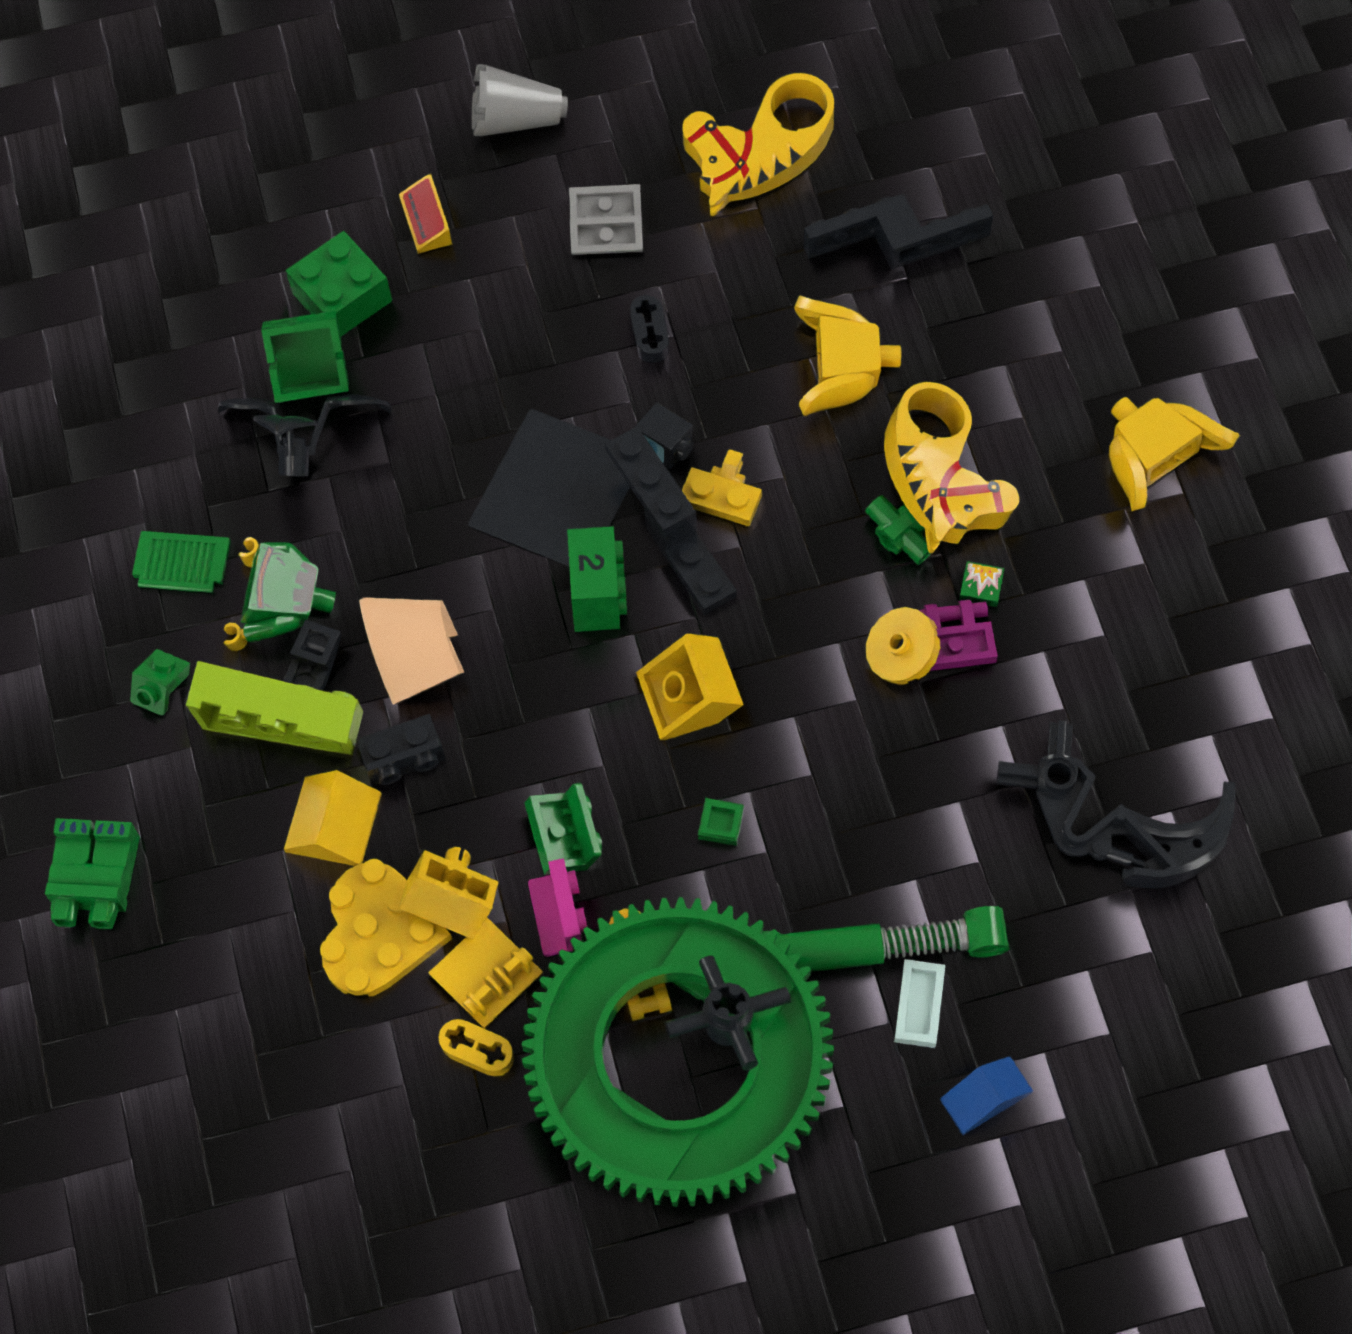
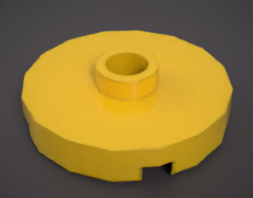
(915, 655)

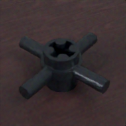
(715, 1017)

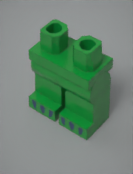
(91, 870)

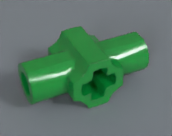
(898, 529)

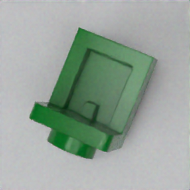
(157, 680)

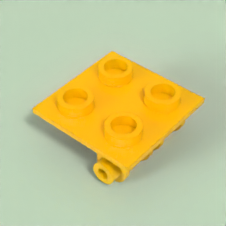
(486, 973)

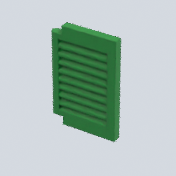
(180, 561)

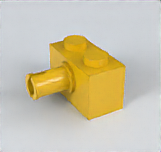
(449, 892)

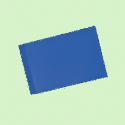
(985, 1093)

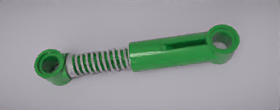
(979, 932)

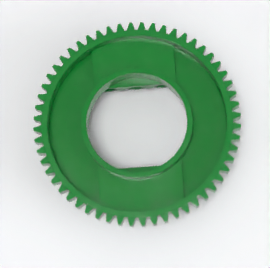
(621, 1134)

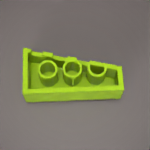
(273, 709)

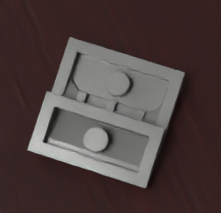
(605, 219)

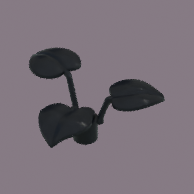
(293, 450)

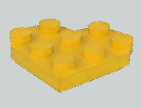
(374, 937)

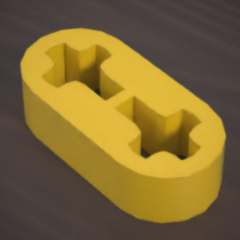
(480, 1039)

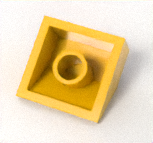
(689, 686)

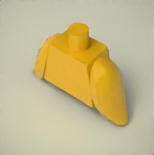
(846, 355)
(1157, 440)

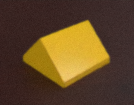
(333, 818)

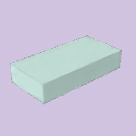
(919, 1003)

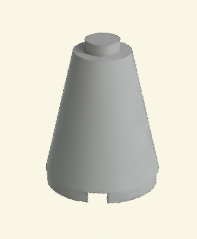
(513, 103)

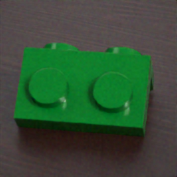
(564, 829)

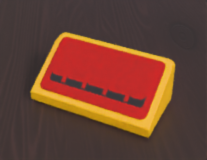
(425, 215)

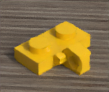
(723, 491)

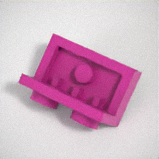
(555, 909)

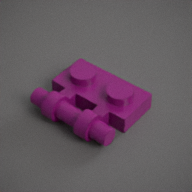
(962, 644)

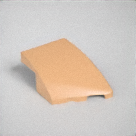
(410, 644)

